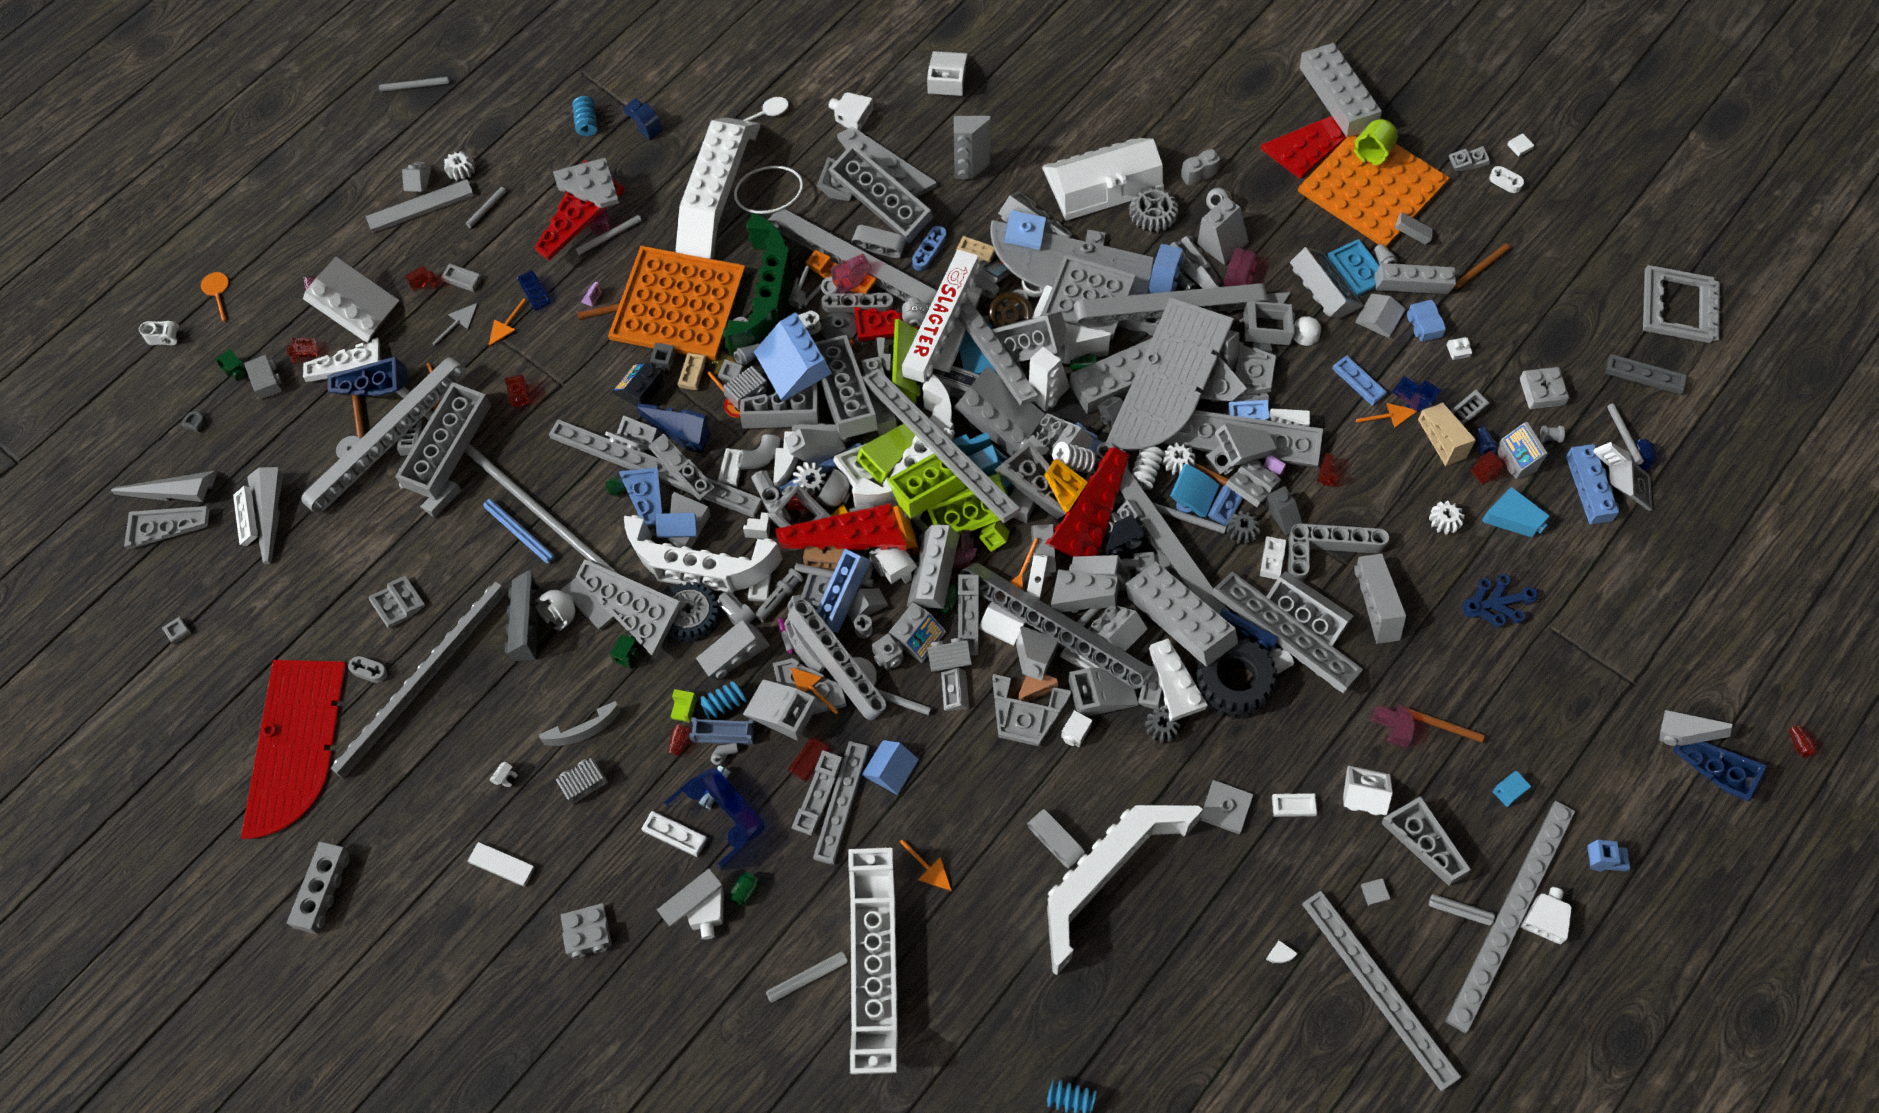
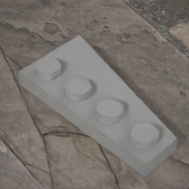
(156, 525)

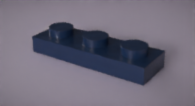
(1250, 631)

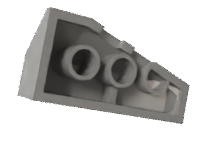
(1021, 203)

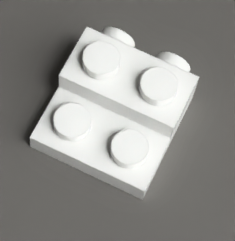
(851, 467)

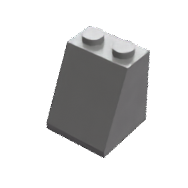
(1223, 231)

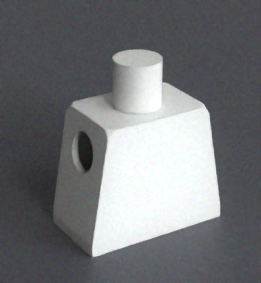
(852, 110)
(708, 915)
(1549, 916)

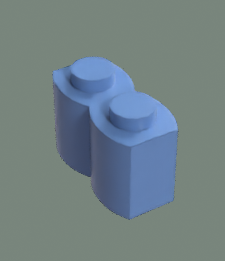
(1426, 320)

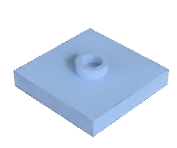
(1024, 230)

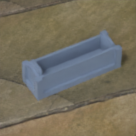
(722, 731)

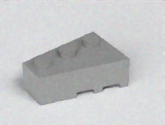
(732, 650)

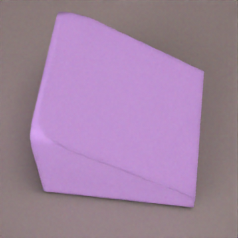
(592, 295)
(1275, 465)

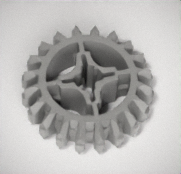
(1154, 215)

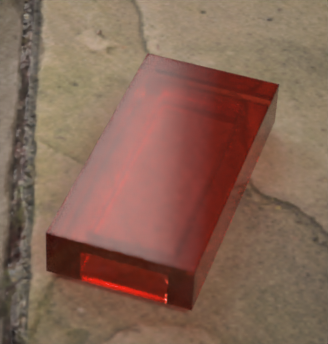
(807, 759)

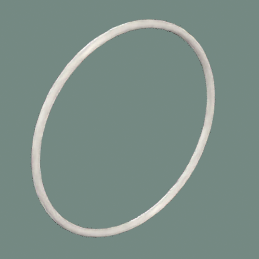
(764, 168)

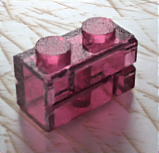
(1240, 268)

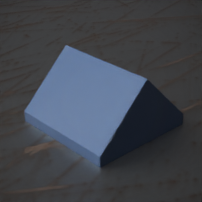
(891, 766)

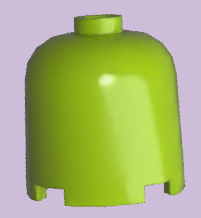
(1376, 141)

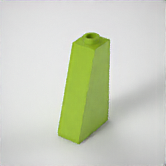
(884, 452)

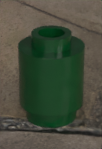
(951, 598)
(744, 889)

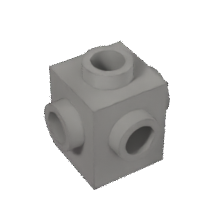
(887, 652)

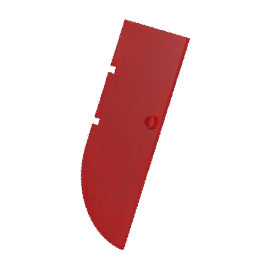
(292, 742)

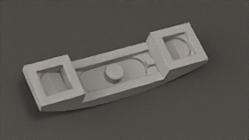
(968, 611)
(607, 715)
(818, 793)

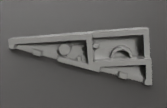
(1196, 265)
(186, 487)
(266, 490)

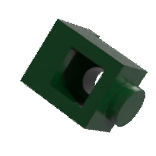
(231, 365)
(625, 650)

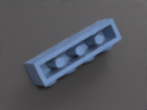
(1592, 484)
(842, 589)

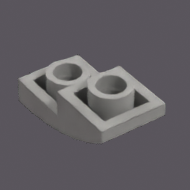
(1469, 160)
(886, 361)
(1127, 509)

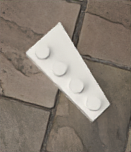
(341, 361)
(1177, 685)

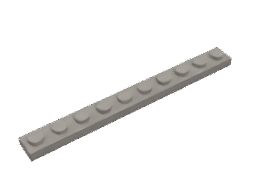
(1381, 991)

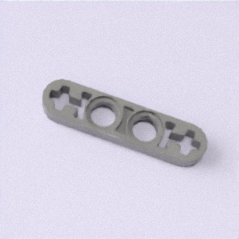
(857, 299)

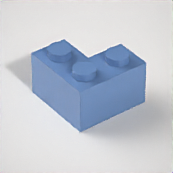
(1166, 269)

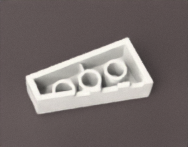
(1047, 378)

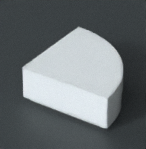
(1281, 953)

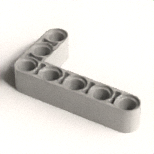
(1329, 542)

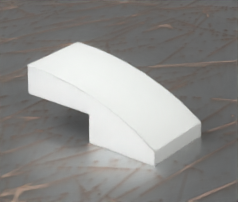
(1272, 557)

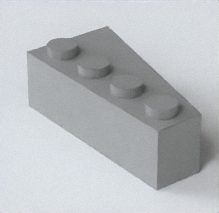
(771, 412)
(1026, 473)
(1381, 598)
(1427, 840)

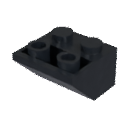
(1125, 538)

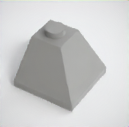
(1632, 482)

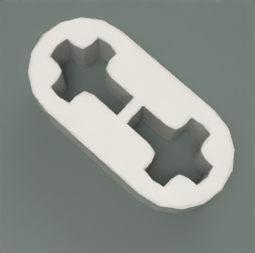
(1506, 179)

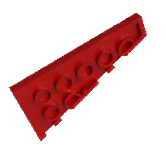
(1306, 146)
(568, 222)
(1088, 518)
(851, 530)

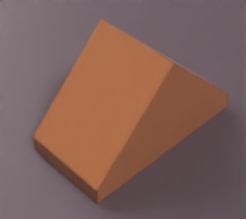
(1035, 688)

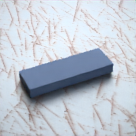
(1359, 380)

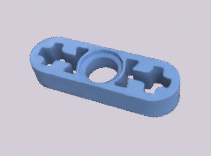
(929, 255)

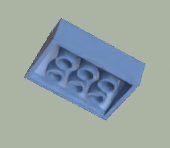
(791, 358)

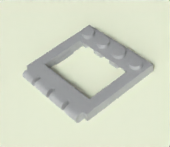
(1708, 304)

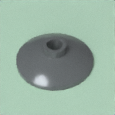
(831, 330)

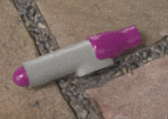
(789, 647)

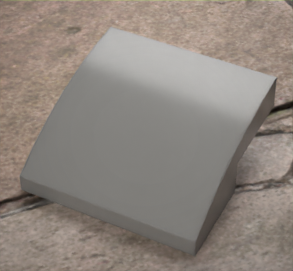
(396, 602)
(1151, 693)

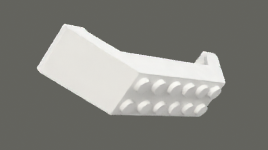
(711, 185)
(1103, 863)
(873, 962)

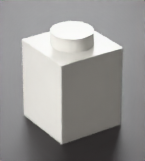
(1076, 729)

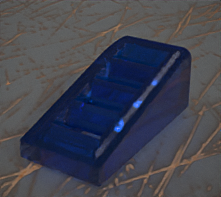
(528, 280)

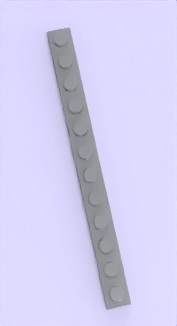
(942, 446)
(635, 460)
(414, 684)
(1509, 917)

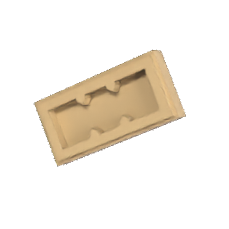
(984, 251)
(692, 371)

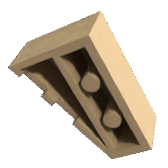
(1446, 434)

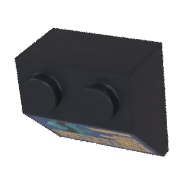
(639, 384)

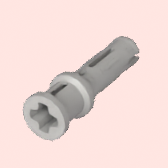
(786, 587)

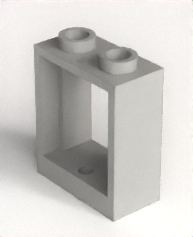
(1271, 311)
(803, 497)

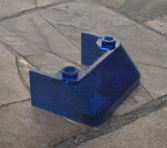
(747, 821)

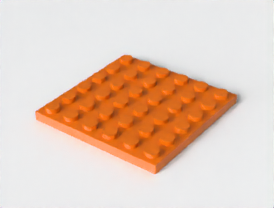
(1370, 194)
(677, 302)

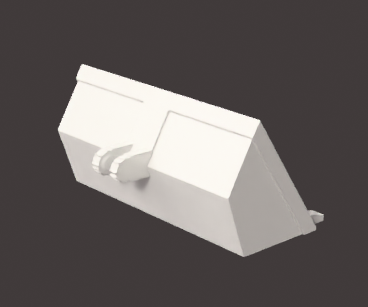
(1105, 176)

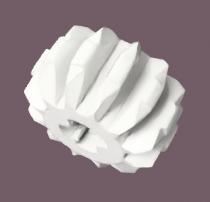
(459, 165)
(1177, 456)
(811, 485)
(1446, 517)

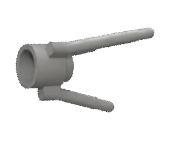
(797, 296)

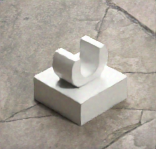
(1459, 348)
(501, 774)

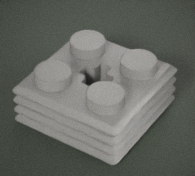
(1544, 388)

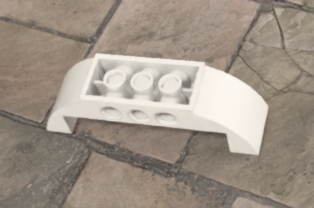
(936, 401)
(714, 571)

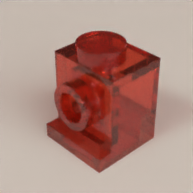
(517, 390)
(1487, 467)

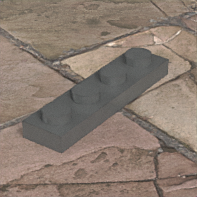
(1645, 374)

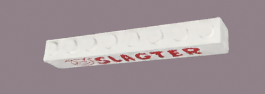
(941, 316)

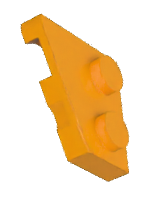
(1064, 483)

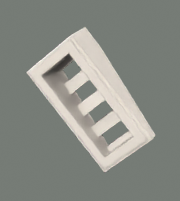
(1294, 417)
(1612, 454)

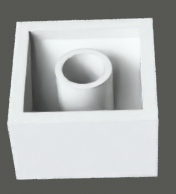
(1367, 790)

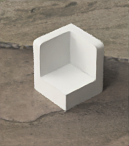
(758, 527)

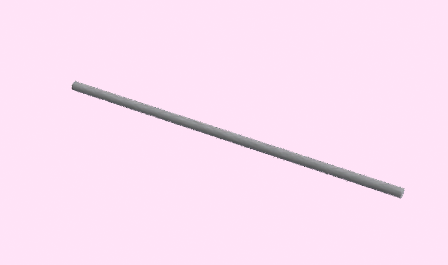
(527, 500)

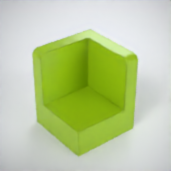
(994, 535)
(683, 705)

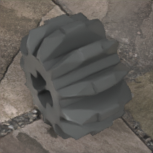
(1236, 529)
(1160, 732)

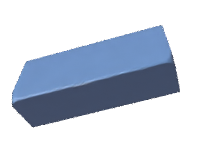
(1224, 505)
(676, 525)

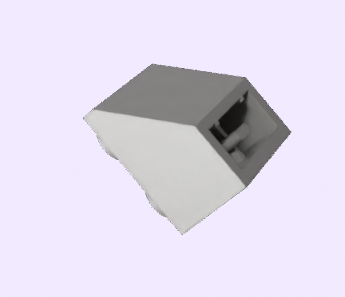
(1119, 626)

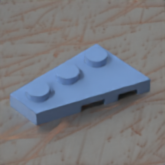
(644, 492)

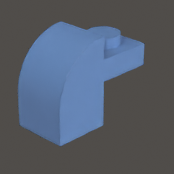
(1607, 856)

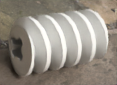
(1074, 457)
(1146, 466)

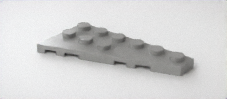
(901, 171)
(637, 607)

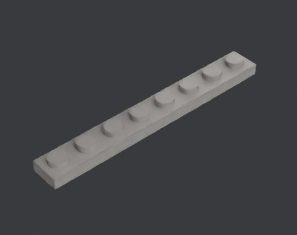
(996, 354)

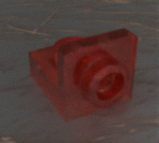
(421, 277)
(301, 348)
(1325, 475)

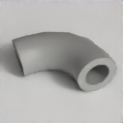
(761, 456)

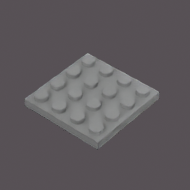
(1083, 281)

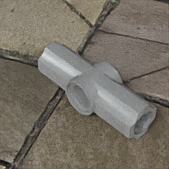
(766, 489)

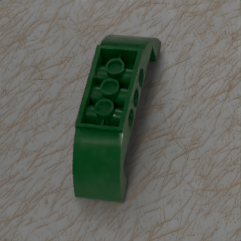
(770, 289)

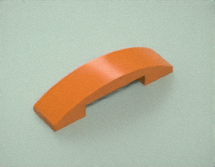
(822, 265)

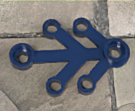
(1497, 603)

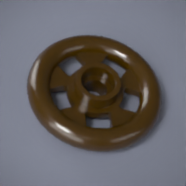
(1014, 298)

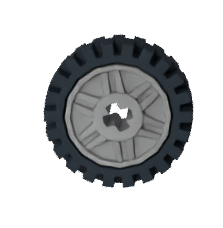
(703, 613)

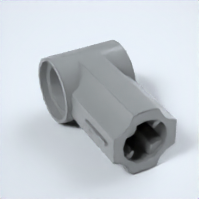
(734, 608)

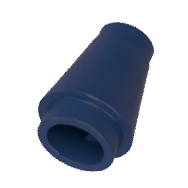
(1485, 441)

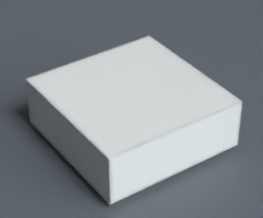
(1520, 145)

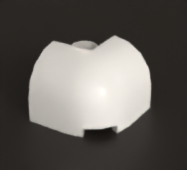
(893, 563)

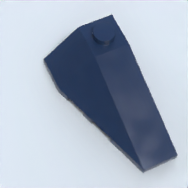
(370, 379)
(685, 428)
(1726, 769)

